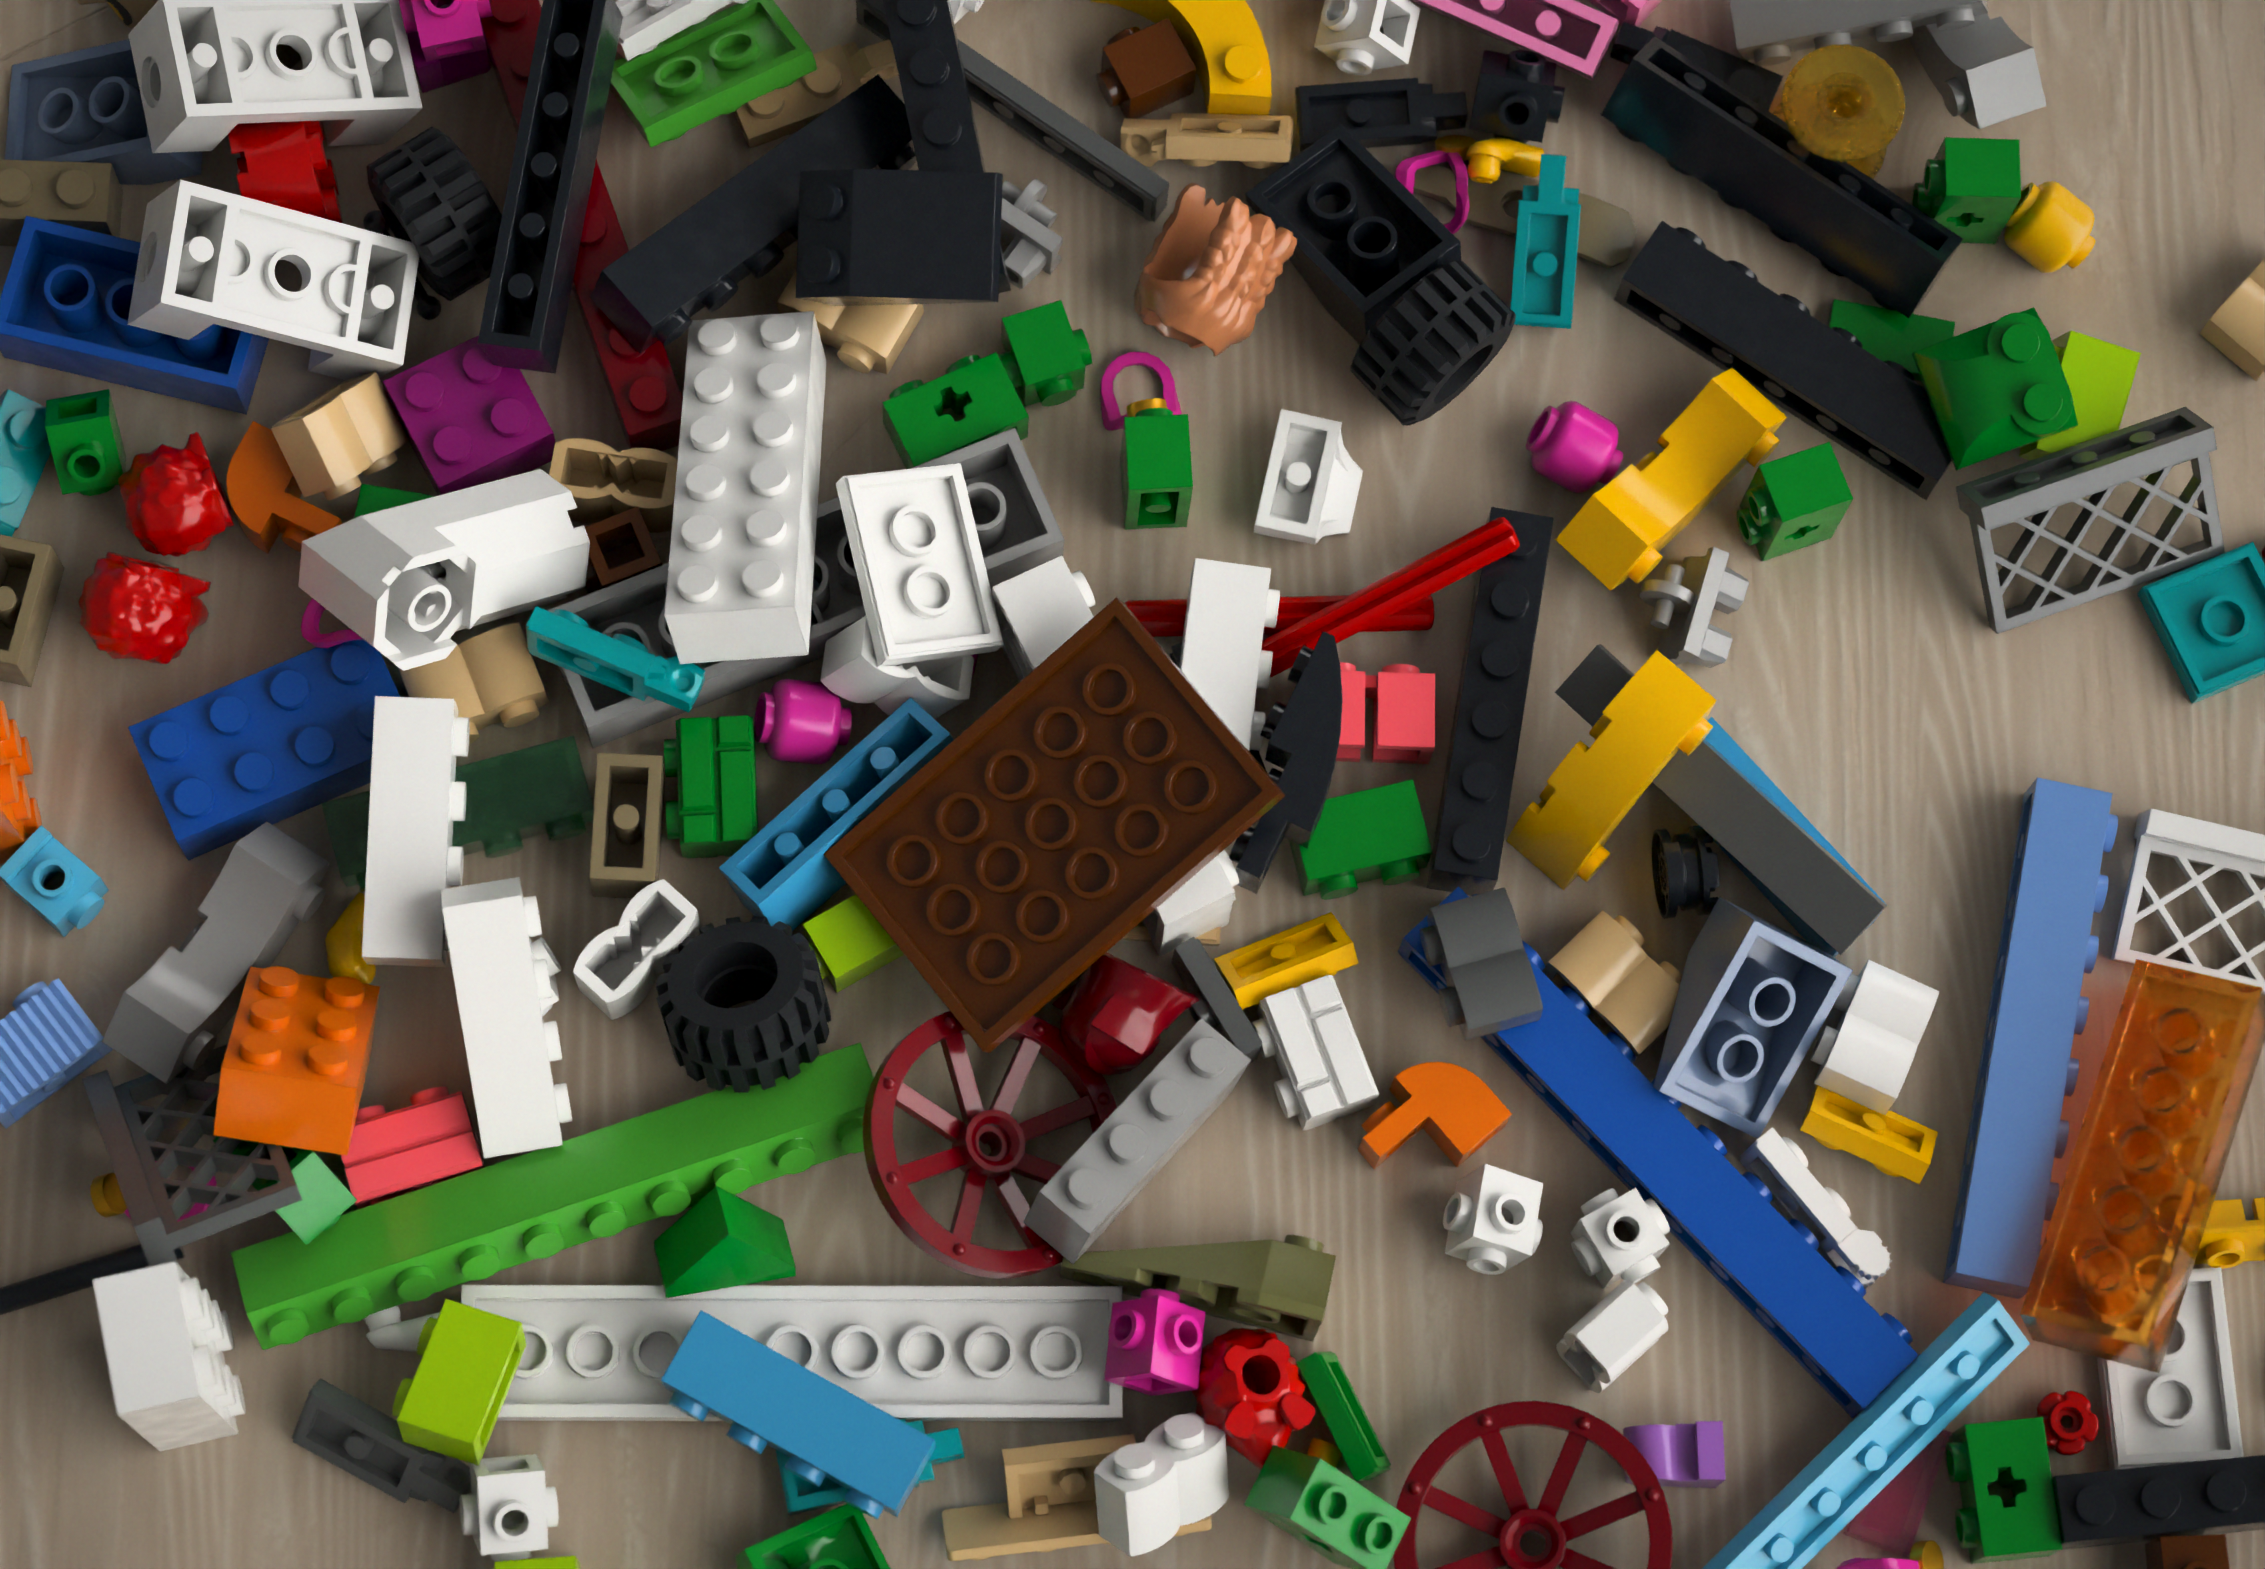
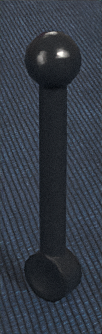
(428, 306)

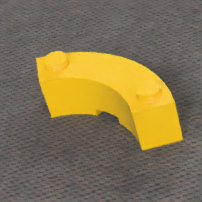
(1223, 46)
(1650, 503)
(1600, 784)

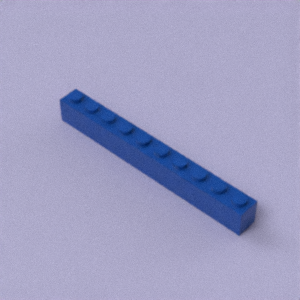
(1706, 1201)

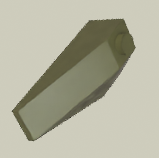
(1243, 1282)

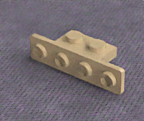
(1046, 1505)

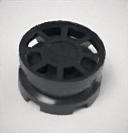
(1684, 871)

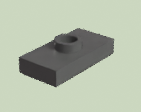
(1216, 1002)

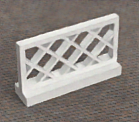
(2199, 843)

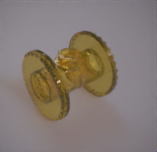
(1844, 105)

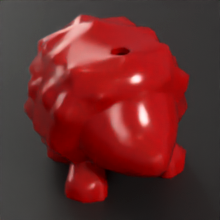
(174, 499)
(141, 608)
(1251, 1392)

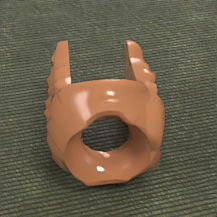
(1210, 271)

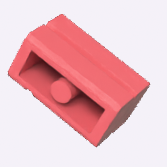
(411, 1146)

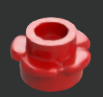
(2084, 1422)

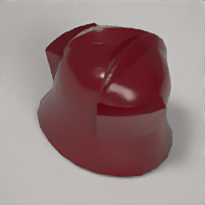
(1117, 1014)

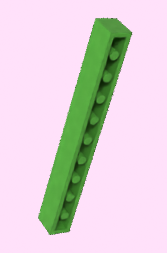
(553, 1199)

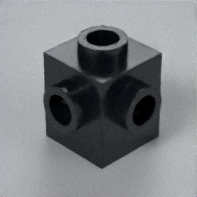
(1516, 96)

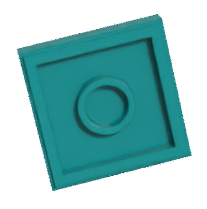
(2212, 621)

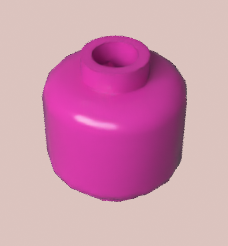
(1574, 447)
(801, 722)

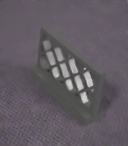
(2084, 471)
(144, 1183)

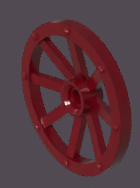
(990, 1126)
(1581, 1428)

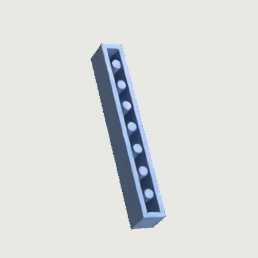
(2030, 1037)

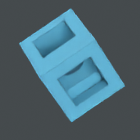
(35, 864)

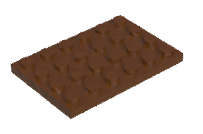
(1053, 825)

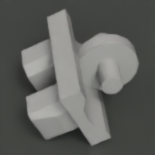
(1027, 233)
(1686, 603)

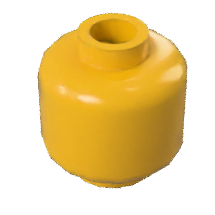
(2050, 227)

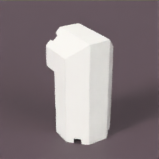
(448, 564)

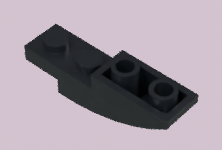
(1305, 745)

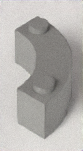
(1981, 70)
(194, 991)

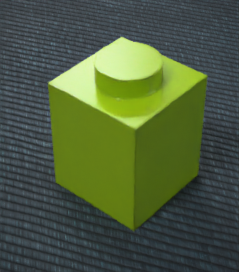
(849, 943)

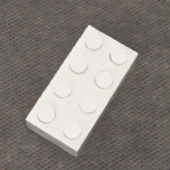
(168, 1356)

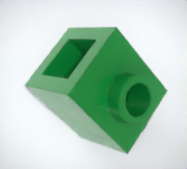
(1044, 354)
(85, 442)

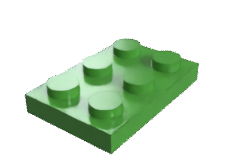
(710, 70)

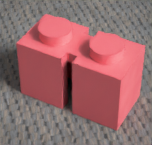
(1401, 714)

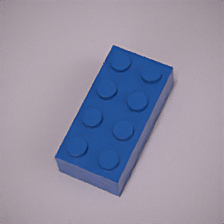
(71, 310)
(265, 744)

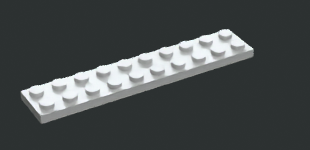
(896, 1347)

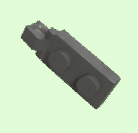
(373, 1450)

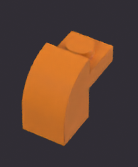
(268, 496)
(1442, 1100)

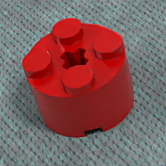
(287, 167)

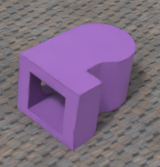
(1682, 1453)

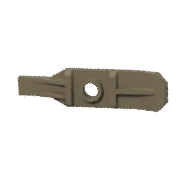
(1604, 229)

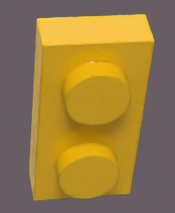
(1287, 960)
(1888, 1141)

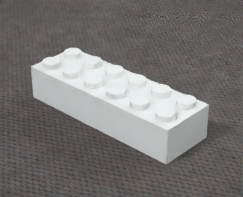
(747, 489)
(1036, 618)

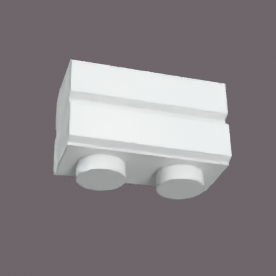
(1315, 1053)

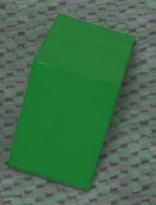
(722, 1246)

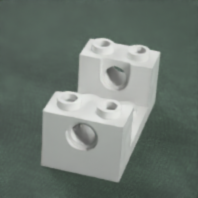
(218, 67)
(214, 262)

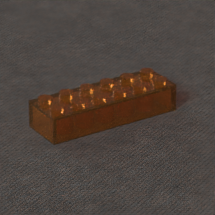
(2146, 1165)

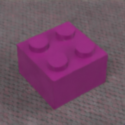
(470, 419)

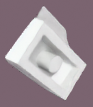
(1308, 481)

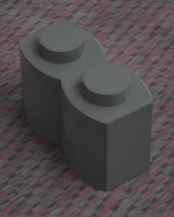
(1482, 963)

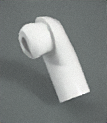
(390, 1333)

